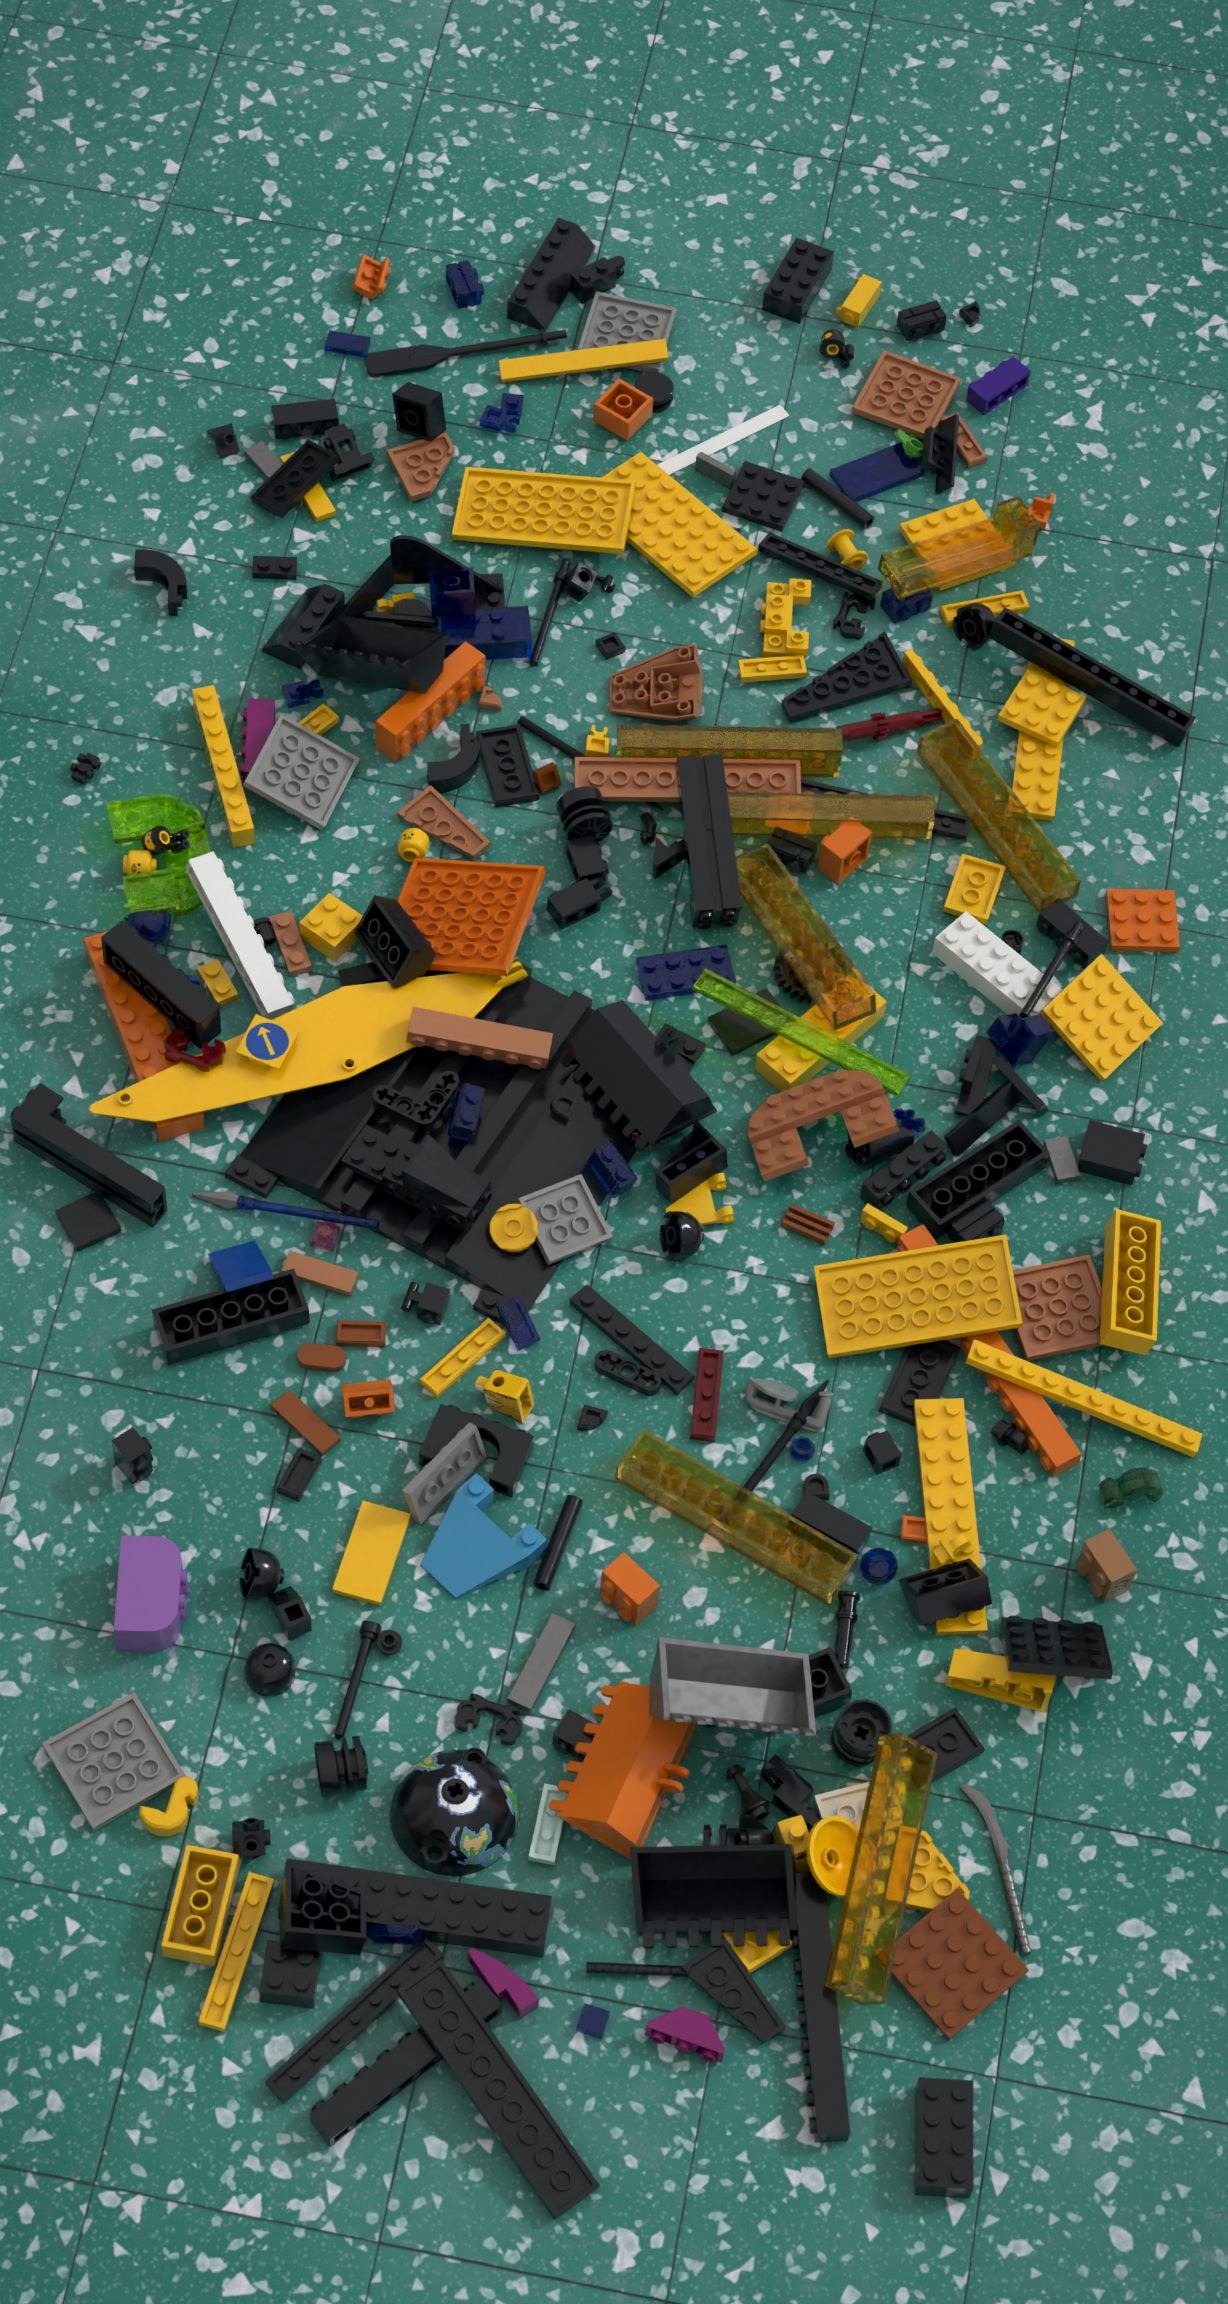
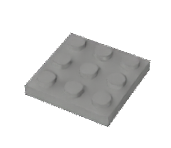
(566, 1219)

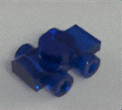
(908, 1121)

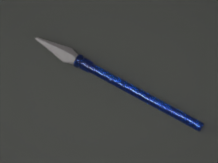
(230, 1200)

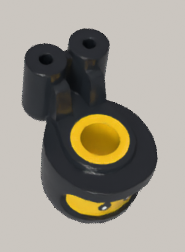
(834, 346)
(161, 840)

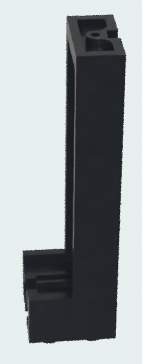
(708, 841)
(43, 1132)

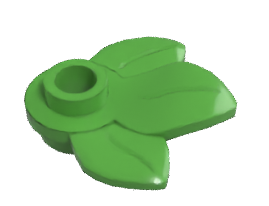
(911, 444)

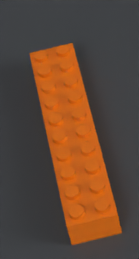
(140, 1032)

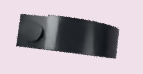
(163, 569)
(456, 772)

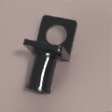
(225, 440)

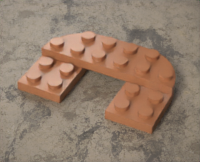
(776, 1120)

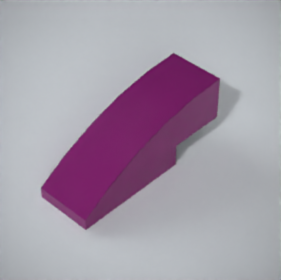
(503, 1982)

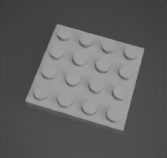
(625, 321)
(301, 772)
(113, 1761)

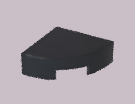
(970, 313)
(591, 1418)

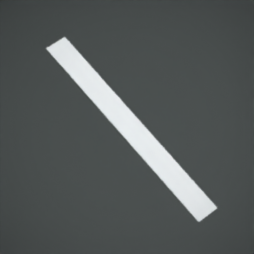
(724, 439)

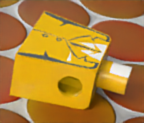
(507, 1394)
(793, 1832)

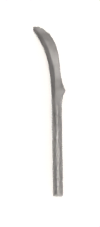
(1001, 1849)

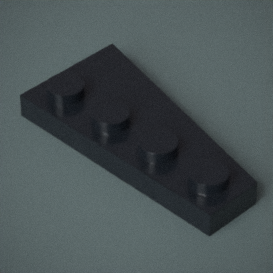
(734, 1989)

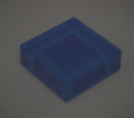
(593, 2021)

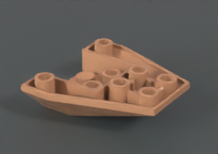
(660, 686)

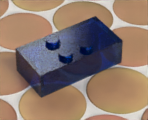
(492, 631)

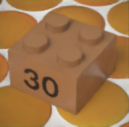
(1106, 1566)

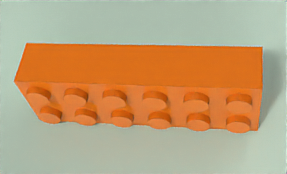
(420, 713)

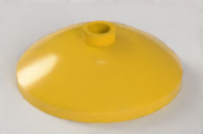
(831, 1852)

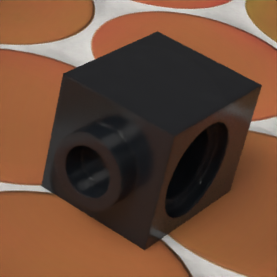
(579, 581)
(881, 1452)

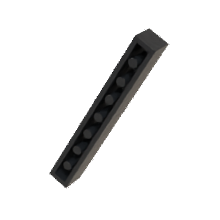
(389, 2075)

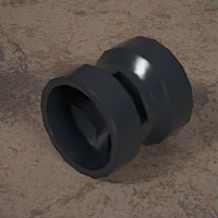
(1013, 939)

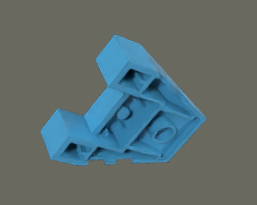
(472, 1548)

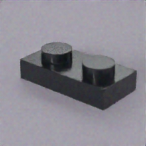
(274, 567)

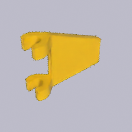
(700, 1202)

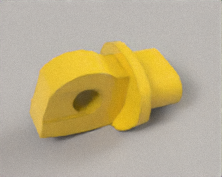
(946, 1552)

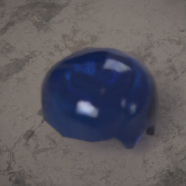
(879, 1566)

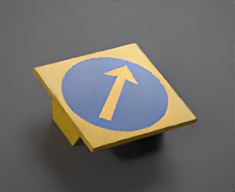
(267, 1042)

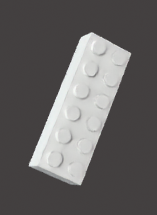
(991, 965)

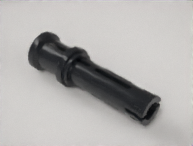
(846, 1618)

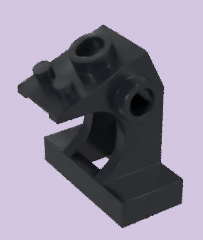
(351, 461)

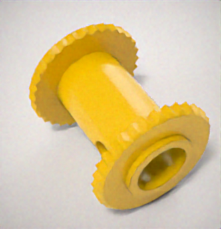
(842, 543)

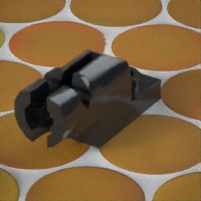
(791, 1792)

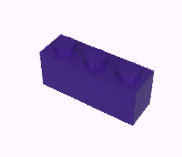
(998, 385)

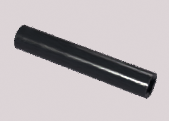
(837, 498)
(558, 1542)

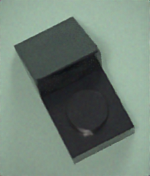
(667, 858)

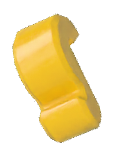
(176, 1815)

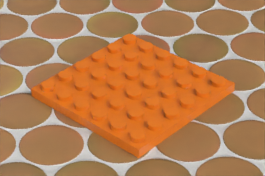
(471, 911)

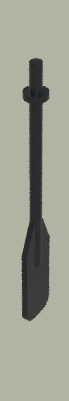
(426, 356)

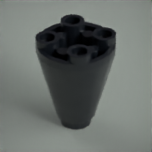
(880, 1148)

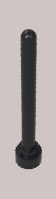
(369, 1633)

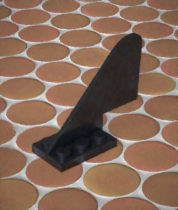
(415, 557)

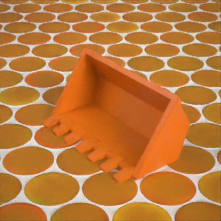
(624, 1770)

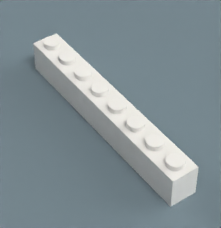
(239, 936)

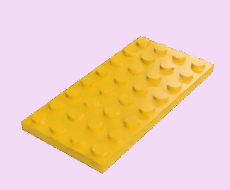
(544, 510)
(678, 529)
(917, 1296)

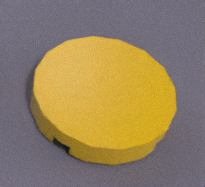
(513, 1228)

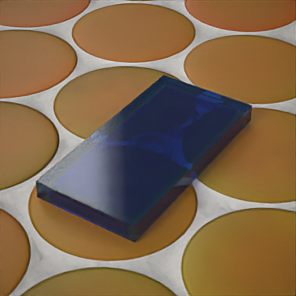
(876, 472)

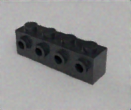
(904, 1171)

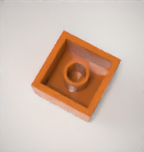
(623, 409)
(844, 850)
(629, 1589)

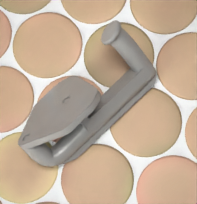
(786, 1393)

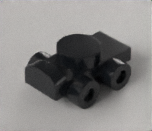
(85, 768)

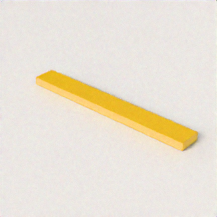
(583, 360)

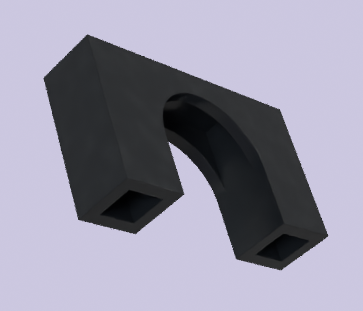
(511, 1444)

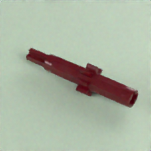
(880, 724)

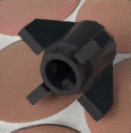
(750, 1832)

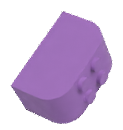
(149, 1594)

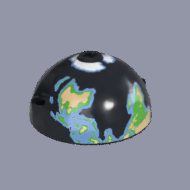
(473, 1825)

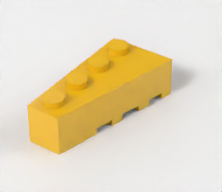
(989, 1677)

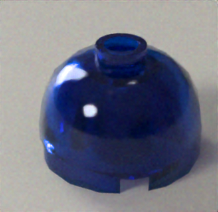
(151, 926)

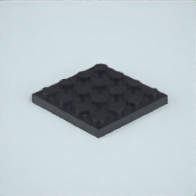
(1055, 1647)

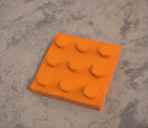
(1142, 920)

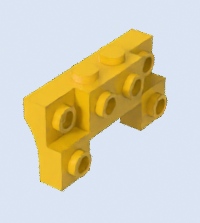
(777, 625)

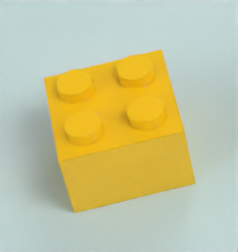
(330, 927)

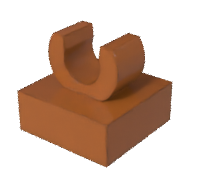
(547, 777)

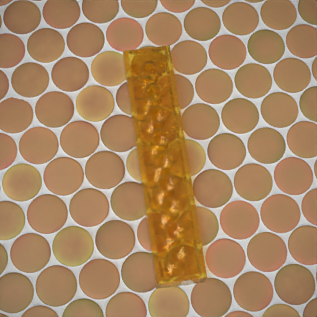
(816, 748)
(998, 815)
(803, 938)
(736, 1517)

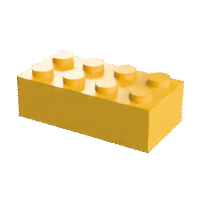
(200, 1905)

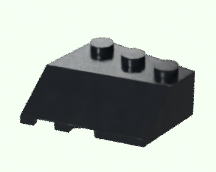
(321, 1914)

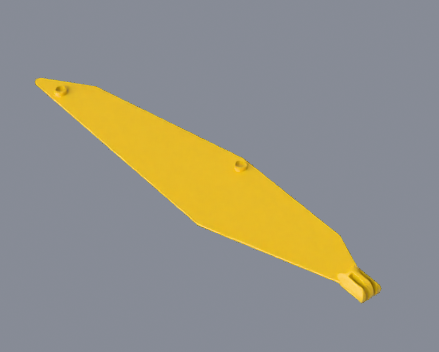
(343, 1028)

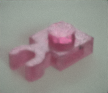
(325, 1234)

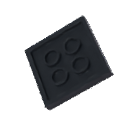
(763, 496)

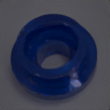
(802, 1442)

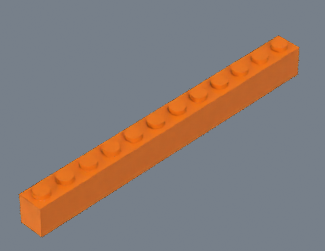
(1026, 1407)

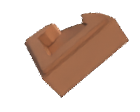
(489, 699)

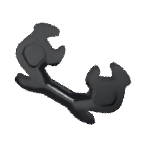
(851, 629)
(511, 1726)

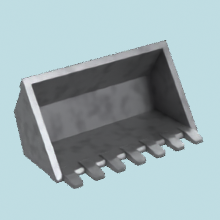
(732, 1686)

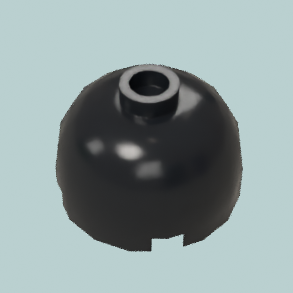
(974, 624)
(680, 1235)
(261, 1574)
(270, 1669)

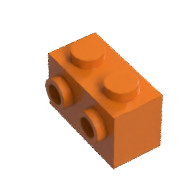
(368, 1398)

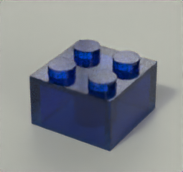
(452, 592)

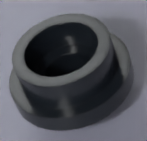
(389, 1649)

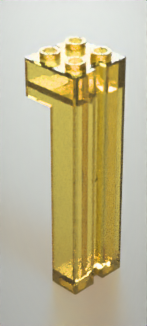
(962, 551)

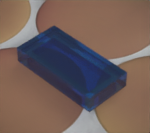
(347, 343)
(518, 1323)
(394, 1934)

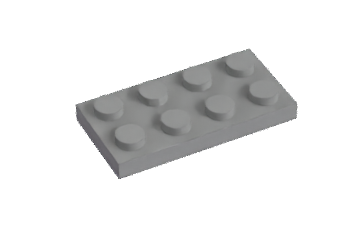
(444, 1473)

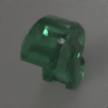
(1131, 1486)

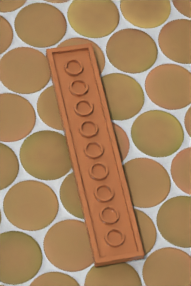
(657, 781)

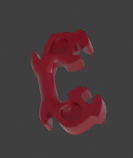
(178, 1041)

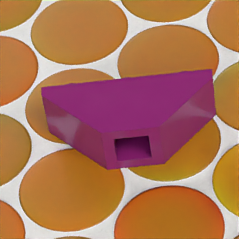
(687, 2032)

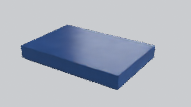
(240, 1266)

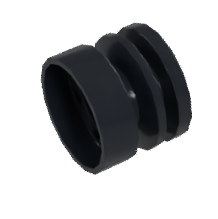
(584, 813)
(865, 1720)
(340, 1766)

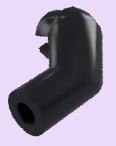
(651, 826)

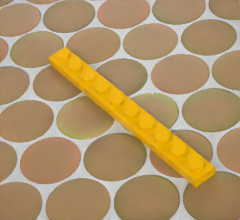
(1083, 1398)

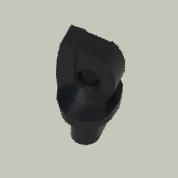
(1008, 1435)

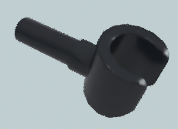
(607, 583)

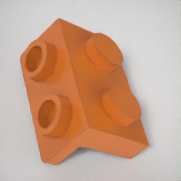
(370, 276)

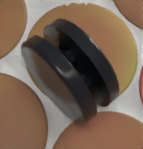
(658, 387)

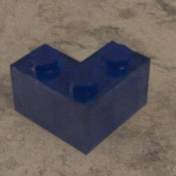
(1020, 1038)

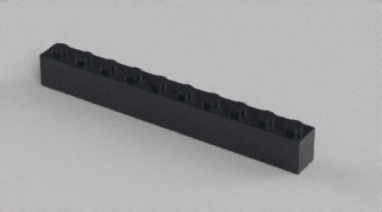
(1091, 677)
(819, 2015)

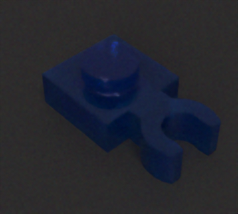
(497, 418)
(299, 694)

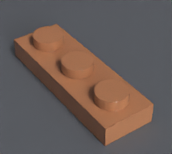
(290, 943)

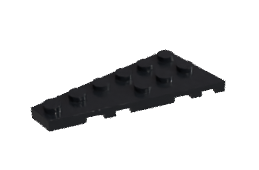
(855, 678)

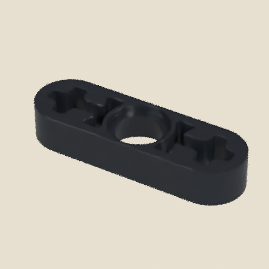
(608, 1371)

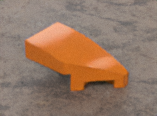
(1041, 509)

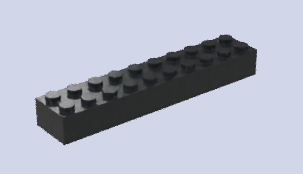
(447, 1909)

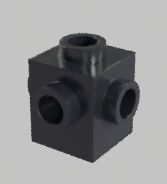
(250, 1838)

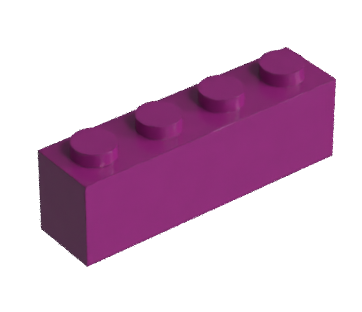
(260, 722)

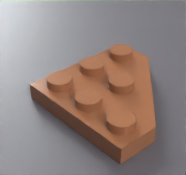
(421, 464)

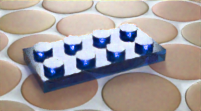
(677, 972)

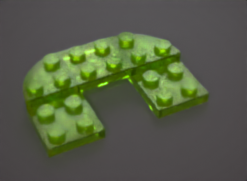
(166, 888)

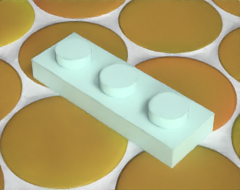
(547, 1828)

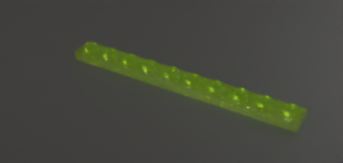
(799, 1031)

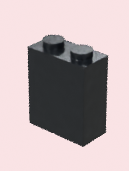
(1112, 1152)

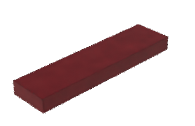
(706, 1395)

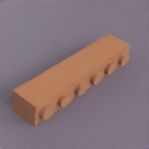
(479, 1038)

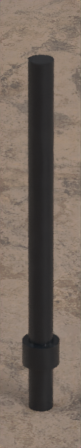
(559, 580)
(1068, 942)

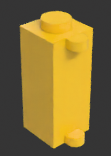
(859, 300)

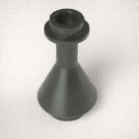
(752, 1802)

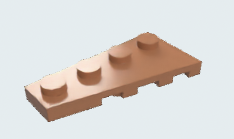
(442, 821)

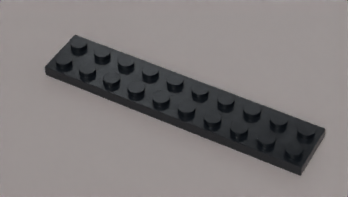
(498, 2089)

